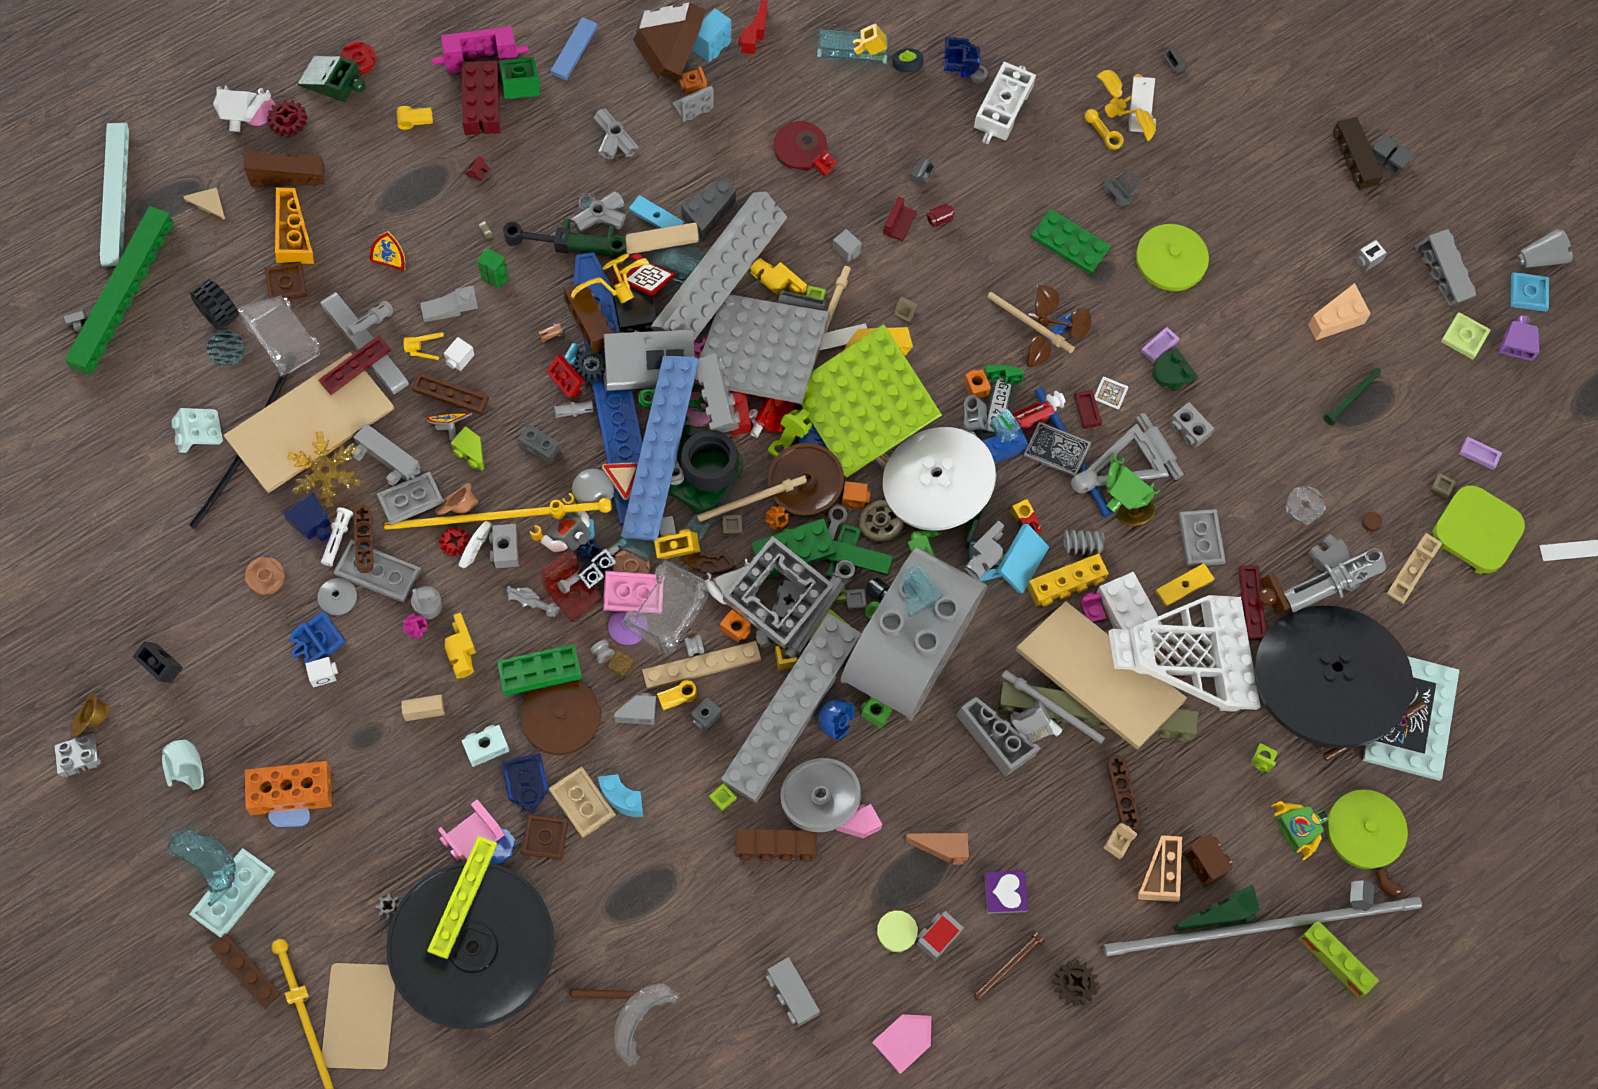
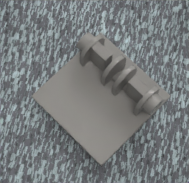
(76, 755)

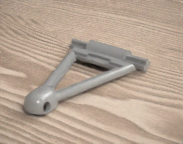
(1151, 444)

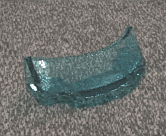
(208, 857)

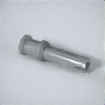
(374, 315)

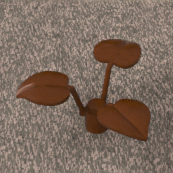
(1046, 301)

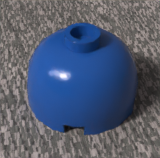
(834, 718)

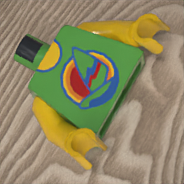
(1300, 826)

